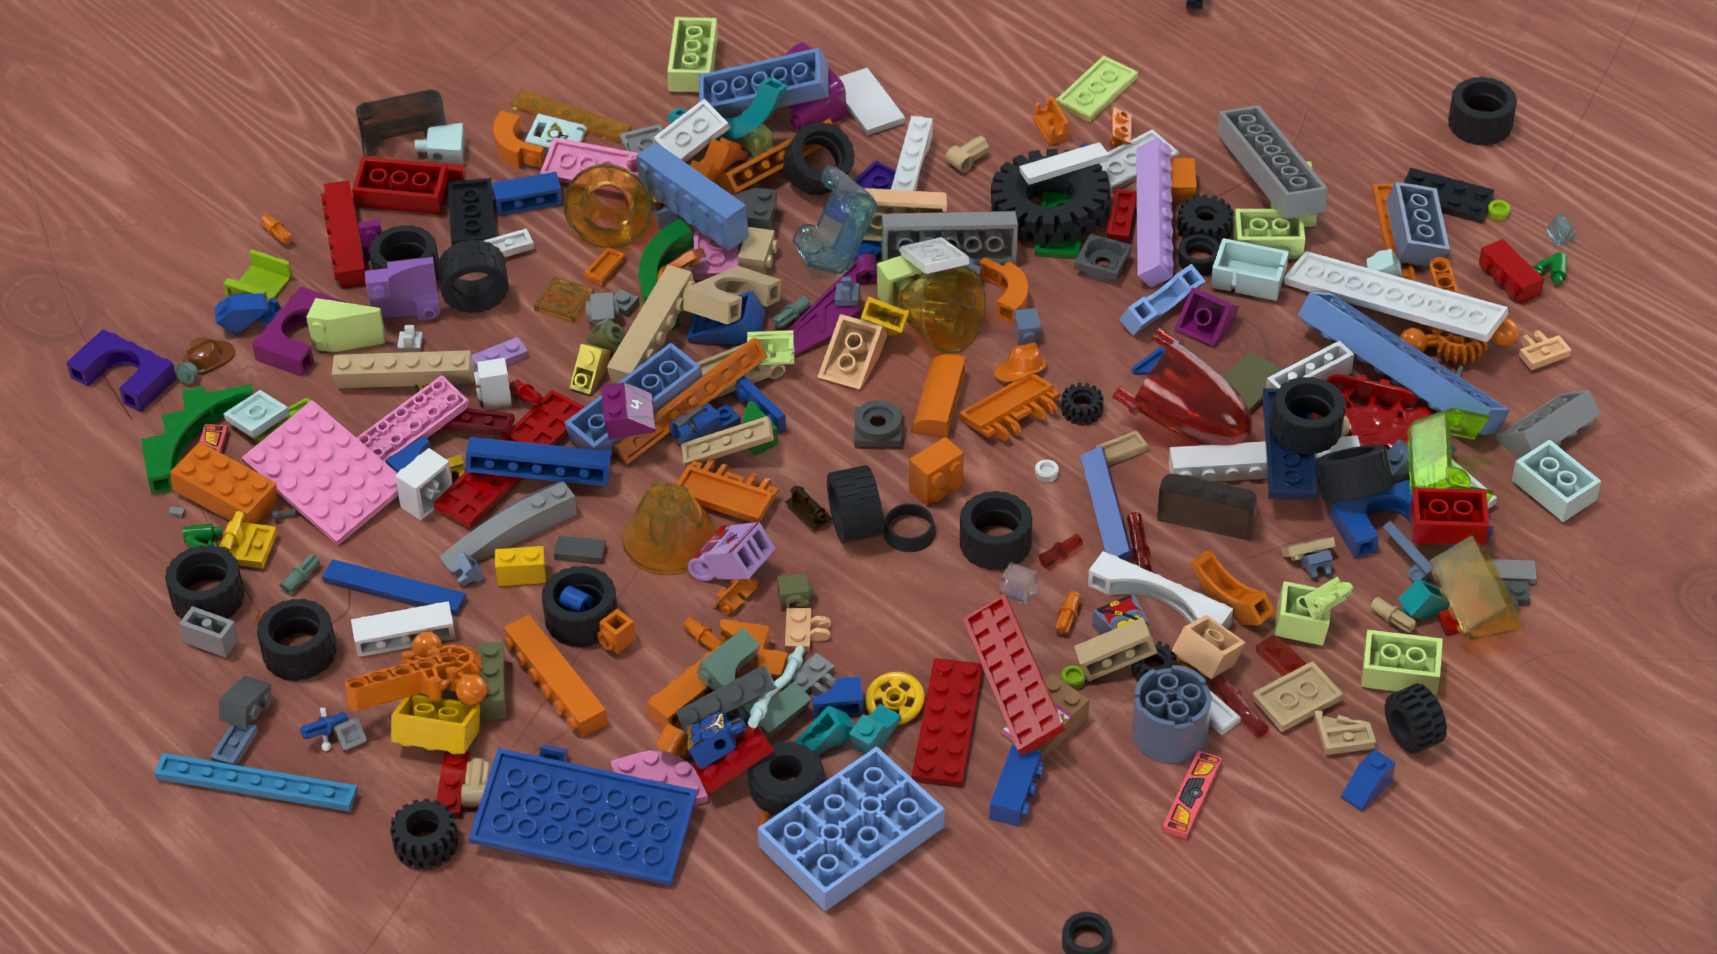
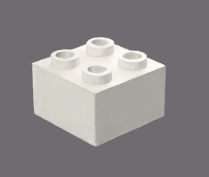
(423, 483)

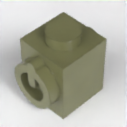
(606, 335)
(794, 591)

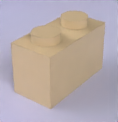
(758, 250)

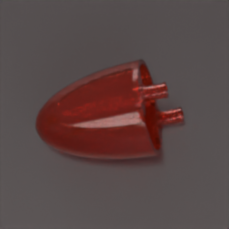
(1189, 398)

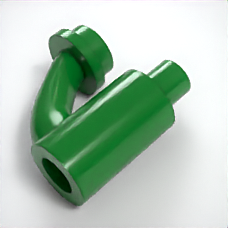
(1558, 265)
(203, 532)

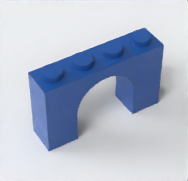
(1353, 522)

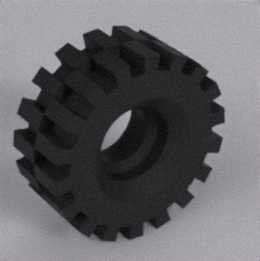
(1194, 210)

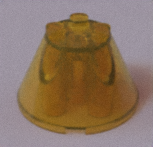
(945, 307)
(666, 529)

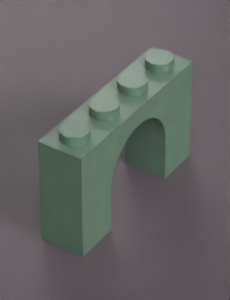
(720, 669)

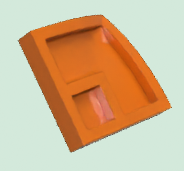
(690, 258)

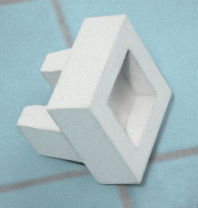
(410, 340)

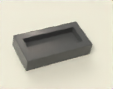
(580, 550)

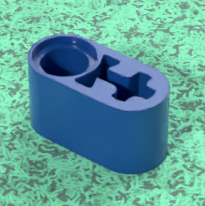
(576, 600)

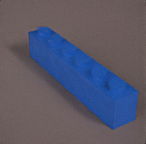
(538, 461)

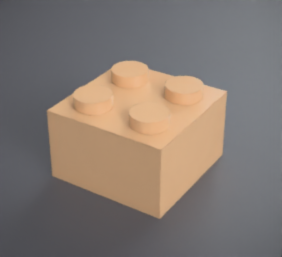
(1208, 646)

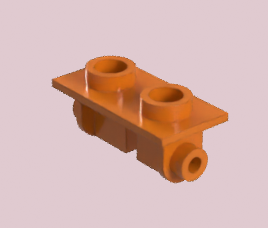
(1120, 127)
(729, 598)

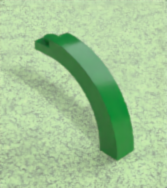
(660, 252)

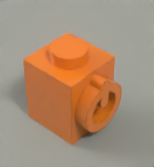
(616, 631)

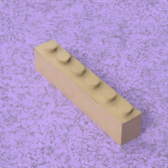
(651, 323)
(402, 369)

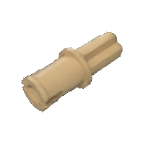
(1393, 614)

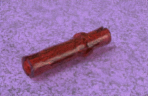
(1140, 549)
(1233, 698)

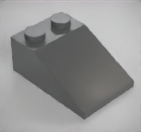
(760, 207)

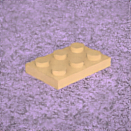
(1297, 696)

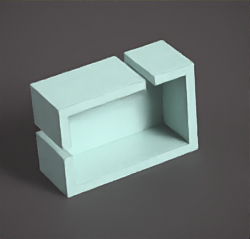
(1249, 269)

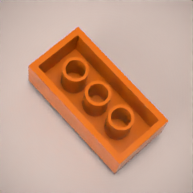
(223, 484)

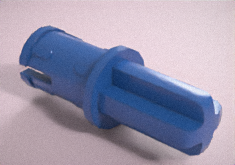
(323, 726)

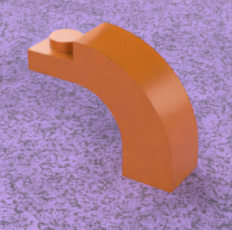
(511, 150)
(1011, 281)

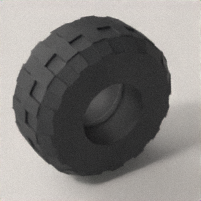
(785, 761)

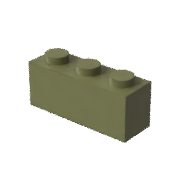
(494, 674)

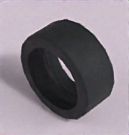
(1194, 243)
(1091, 921)

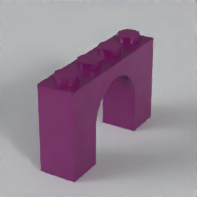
(276, 348)

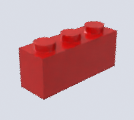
(1511, 271)

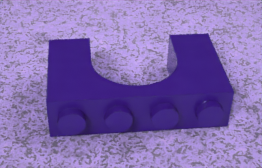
(110, 350)

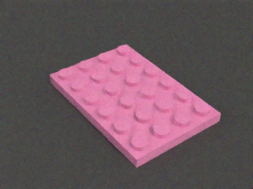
(324, 472)

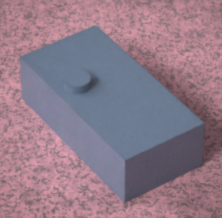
(1417, 223)

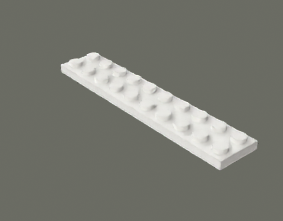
(1397, 296)

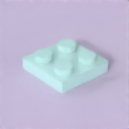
(256, 414)

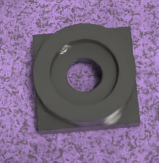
(1101, 247)
(883, 436)

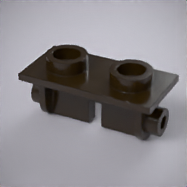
(807, 508)

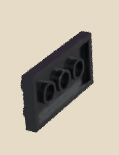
(1455, 196)
(471, 210)

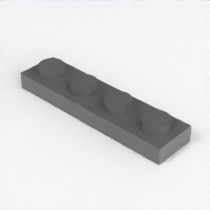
(729, 696)

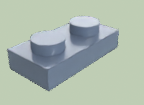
(234, 744)

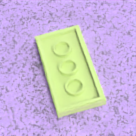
(1096, 88)

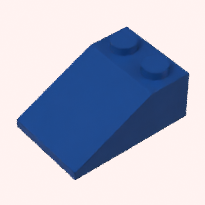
(714, 332)

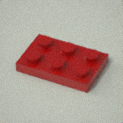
(750, 748)

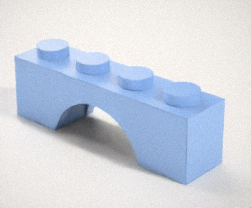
(1153, 307)

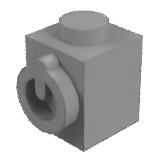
(601, 307)

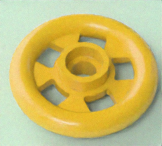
(895, 679)

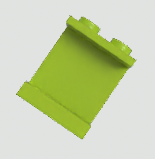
(265, 276)

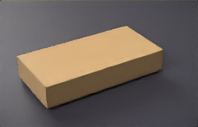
(1124, 447)

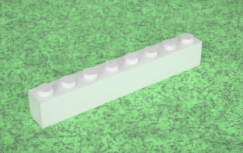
(1232, 462)

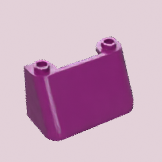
(820, 109)

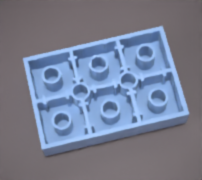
(851, 828)

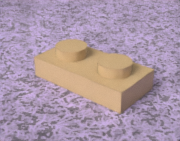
(1298, 550)

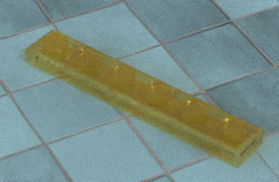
(595, 123)

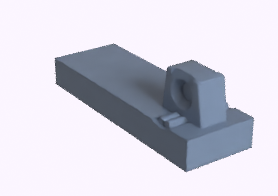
(1422, 567)

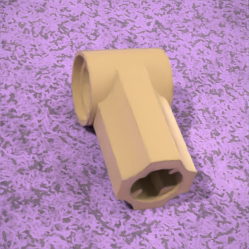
(964, 157)
(476, 779)

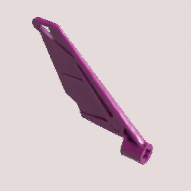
(821, 318)

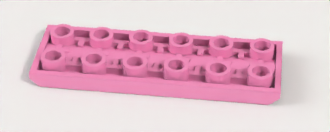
(415, 418)

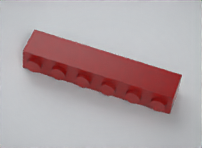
(344, 233)

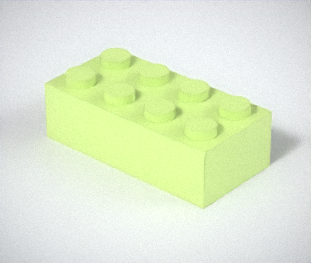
(691, 52)

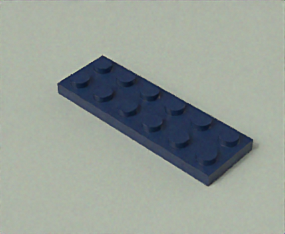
(1288, 473)

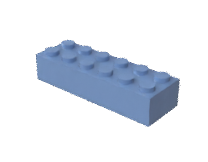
(735, 88)
(693, 196)
(661, 375)

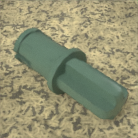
(791, 312)
(299, 574)

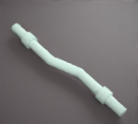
(760, 708)

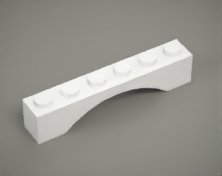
(913, 152)
(1118, 576)

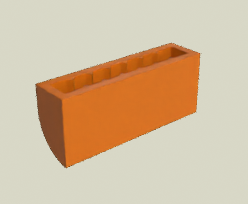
(939, 396)

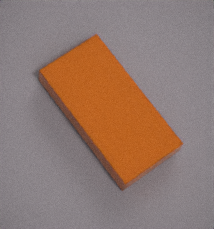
(605, 266)

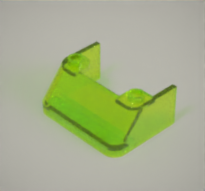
(1431, 449)

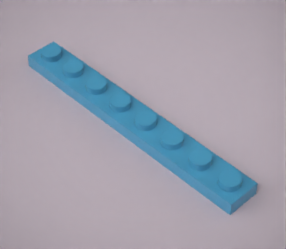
(256, 782)

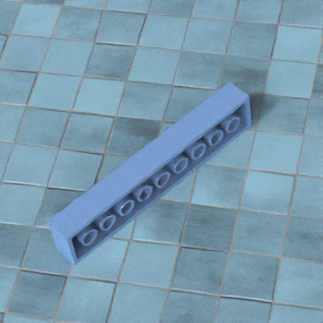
(1398, 359)

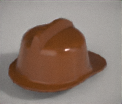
(208, 353)

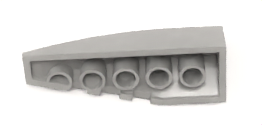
(515, 523)

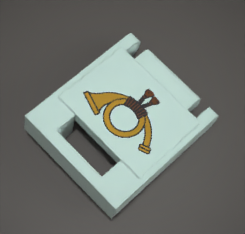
(554, 127)

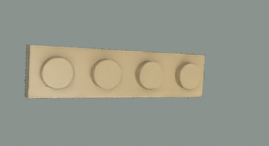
(728, 441)

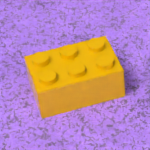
(435, 724)

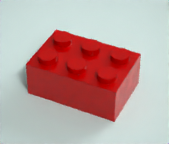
(1448, 515)

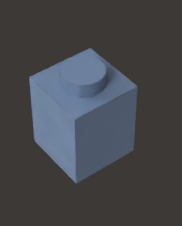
(1027, 326)

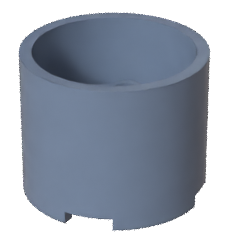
(1171, 714)

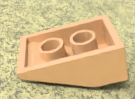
(852, 352)

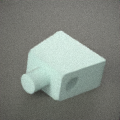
(443, 144)

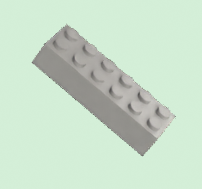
(973, 233)

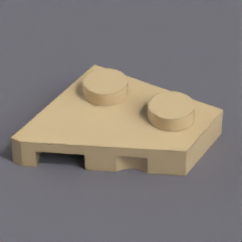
(1344, 734)

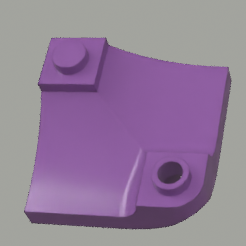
(405, 289)

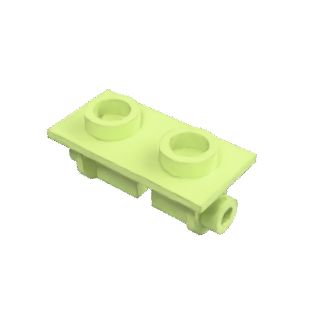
(1327, 596)

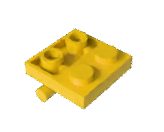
(248, 541)

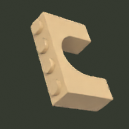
(719, 298)

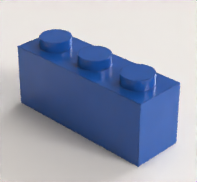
(527, 193)
(1016, 787)

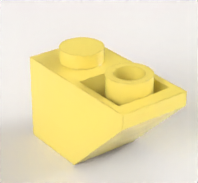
(589, 368)

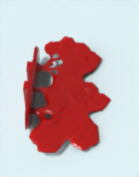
(1373, 422)

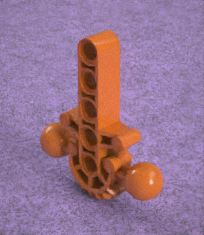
(1448, 344)
(423, 670)

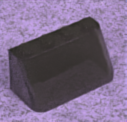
(1207, 506)

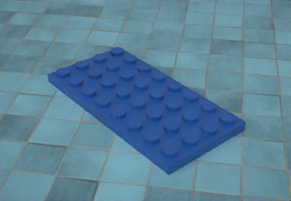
(583, 816)

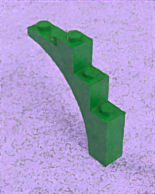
(181, 427)

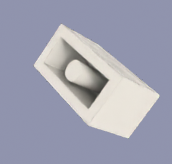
(494, 384)

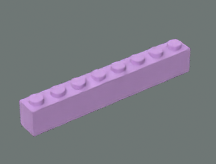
(1154, 212)

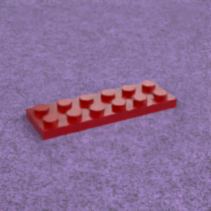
(947, 723)

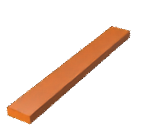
(1380, 194)
(695, 395)

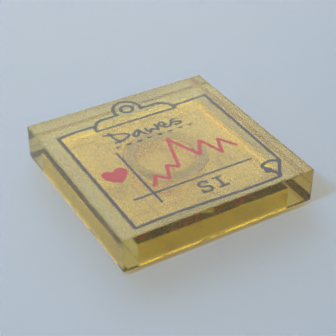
(563, 299)

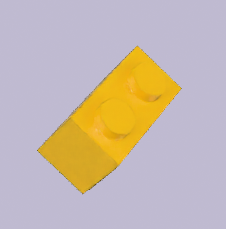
(520, 566)

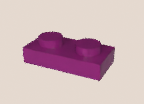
(368, 231)

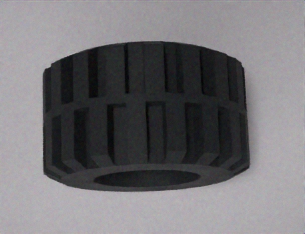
(1415, 718)
(420, 818)

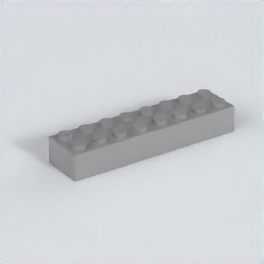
(1272, 162)

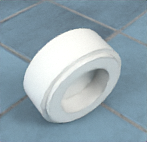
(1046, 471)

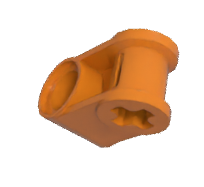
(674, 741)

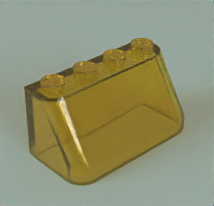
(1475, 591)

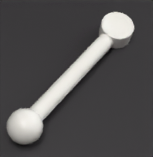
(326, 746)

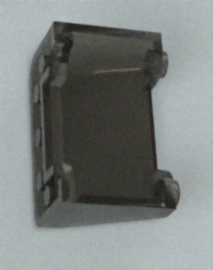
(398, 117)

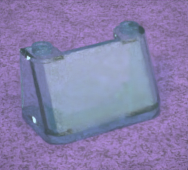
(841, 226)

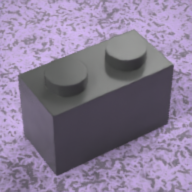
(245, 701)

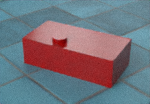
(401, 185)

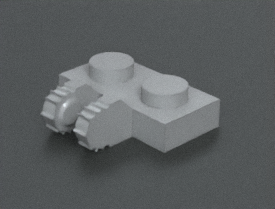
(813, 674)

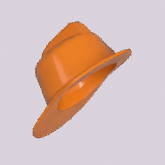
(1022, 362)

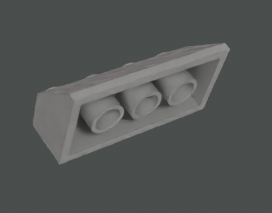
(1552, 421)

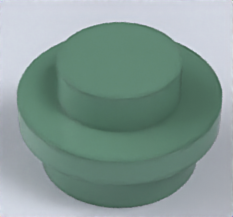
(187, 373)

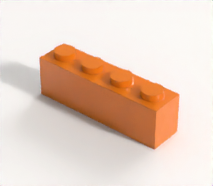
(678, 694)

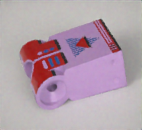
(732, 553)

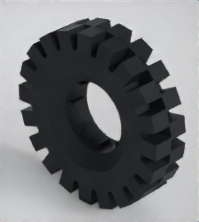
(1087, 208)

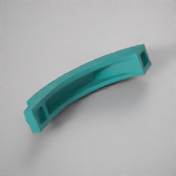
(762, 108)

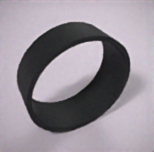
(914, 543)

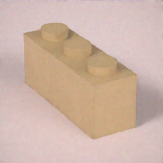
(1115, 649)

